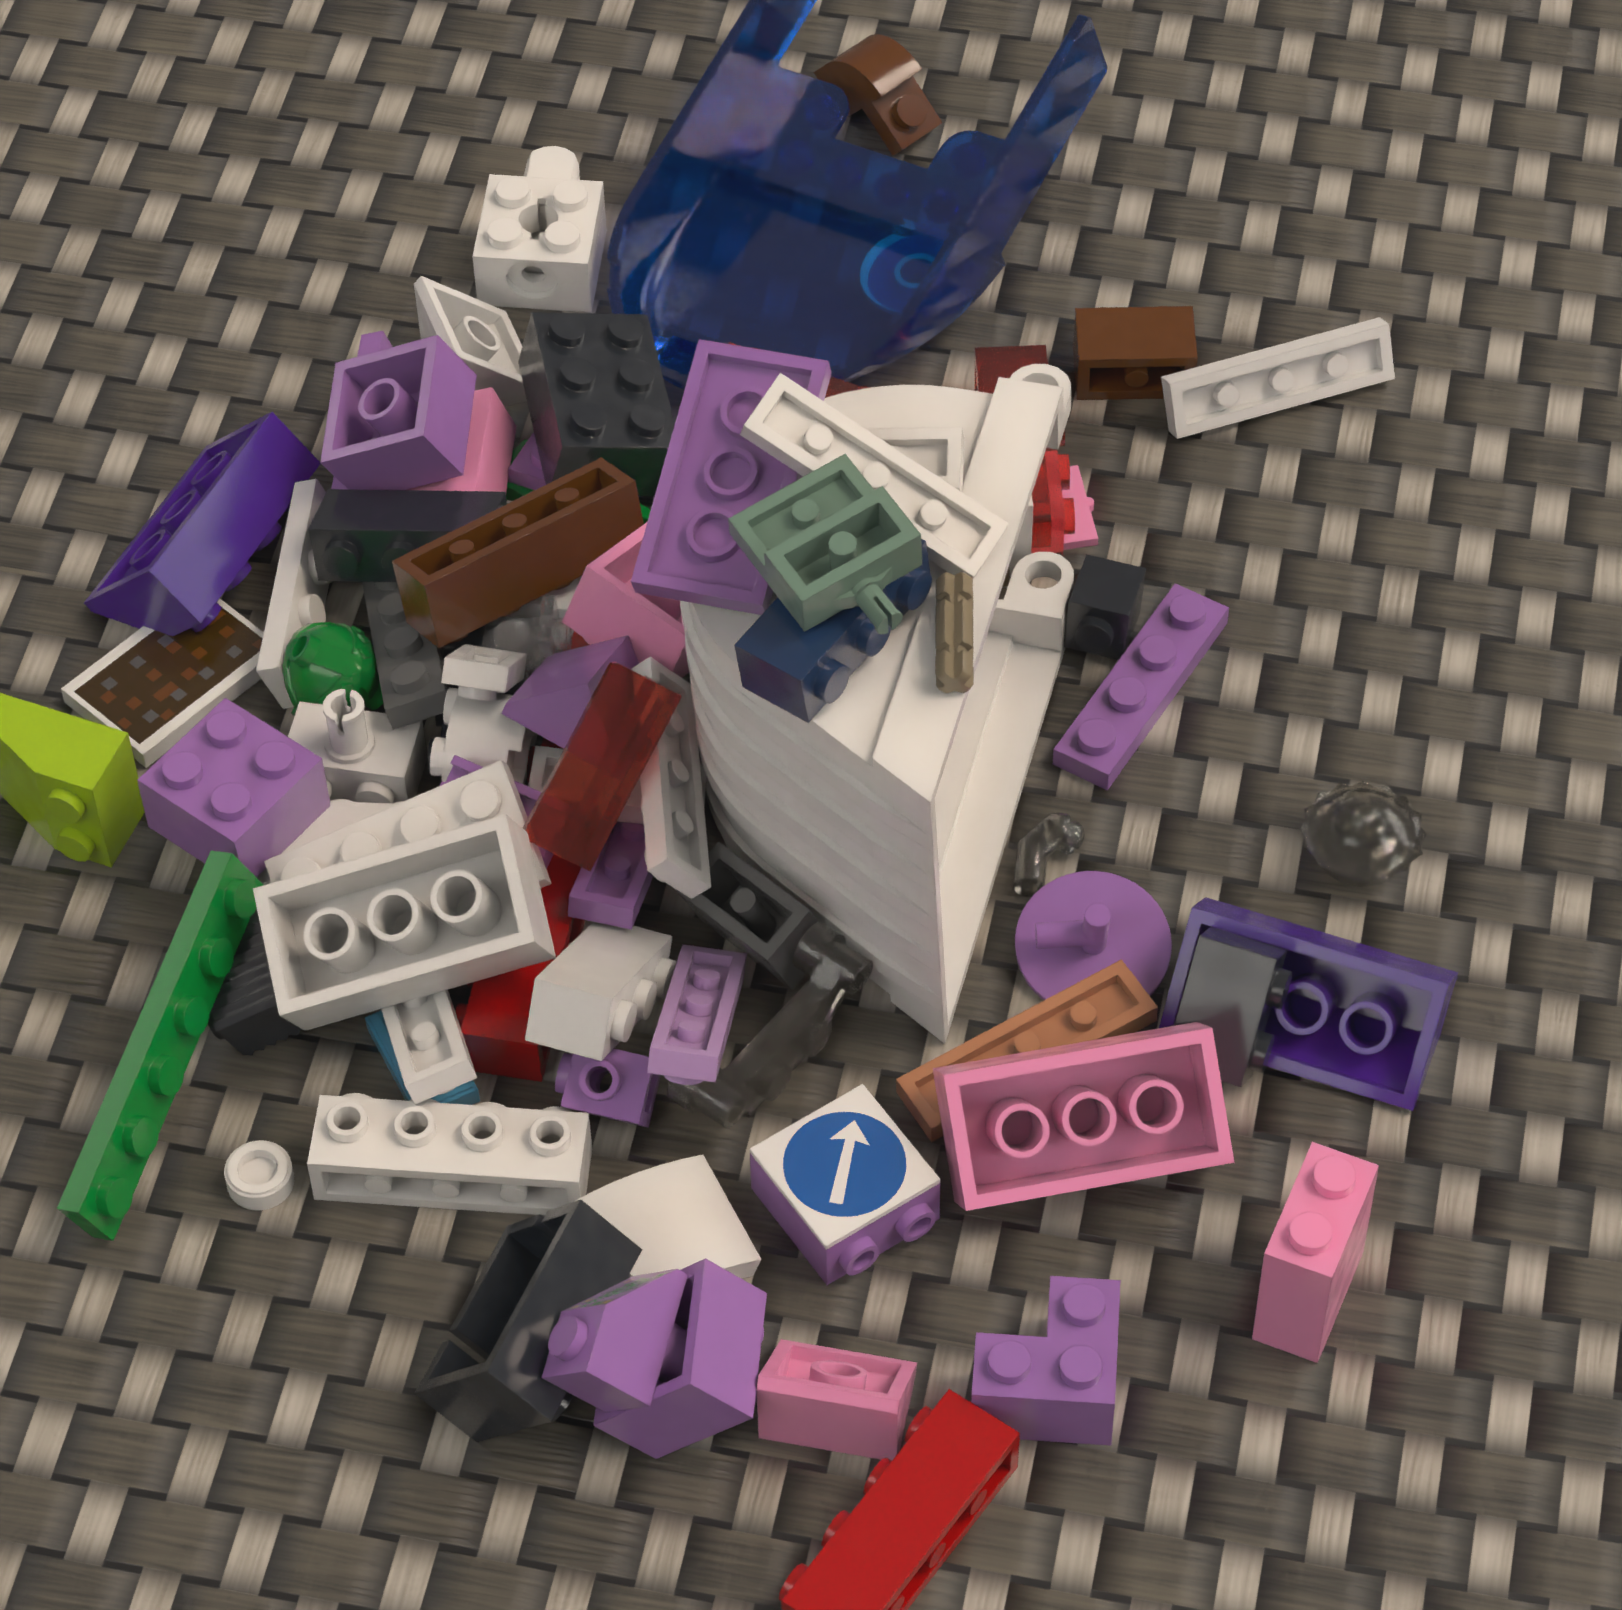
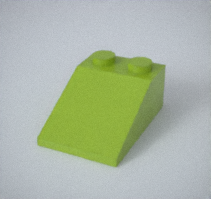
(69, 779)

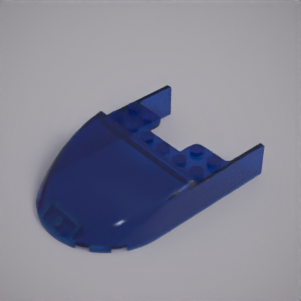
(812, 245)

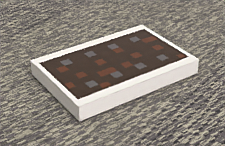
(167, 683)

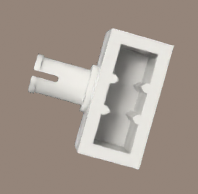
(361, 750)

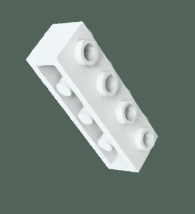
(448, 1154)

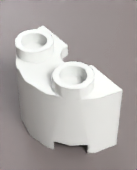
(481, 736)

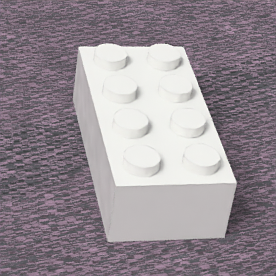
(404, 923)

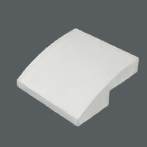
(677, 1218)

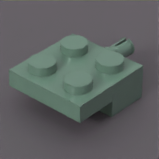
(830, 545)

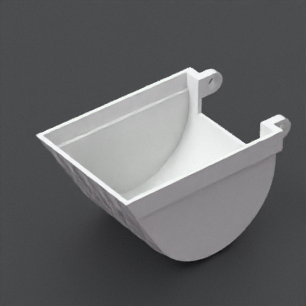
(895, 792)

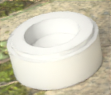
(259, 1175)

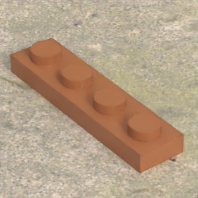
(1091, 1009)

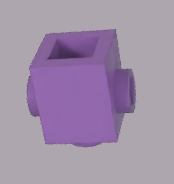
(627, 1099)

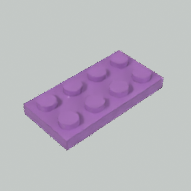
(716, 475)

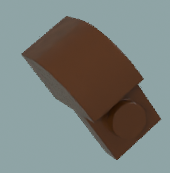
(881, 81)

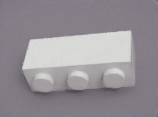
(599, 989)

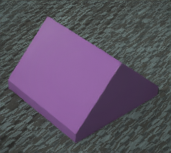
(562, 686)

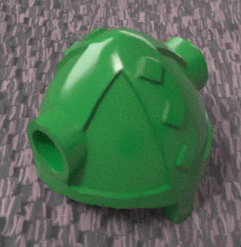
(327, 659)

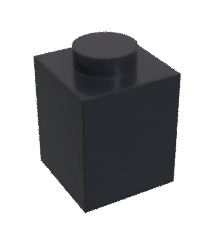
(1104, 607)

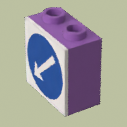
(845, 1184)

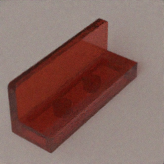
(601, 765)

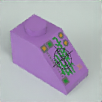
(616, 1341)

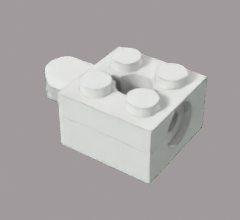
(541, 236)

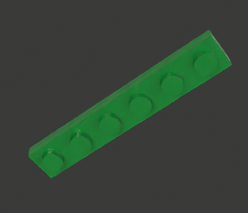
(160, 1047)

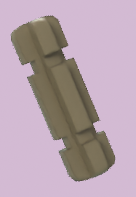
(954, 633)

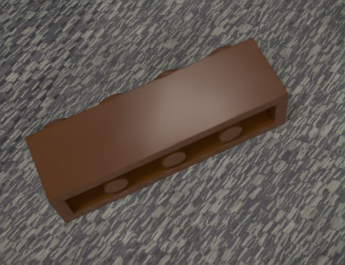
(516, 552)

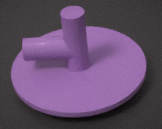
(1085, 926)

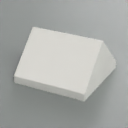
(476, 333)

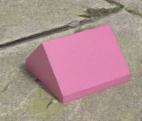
(834, 1399)

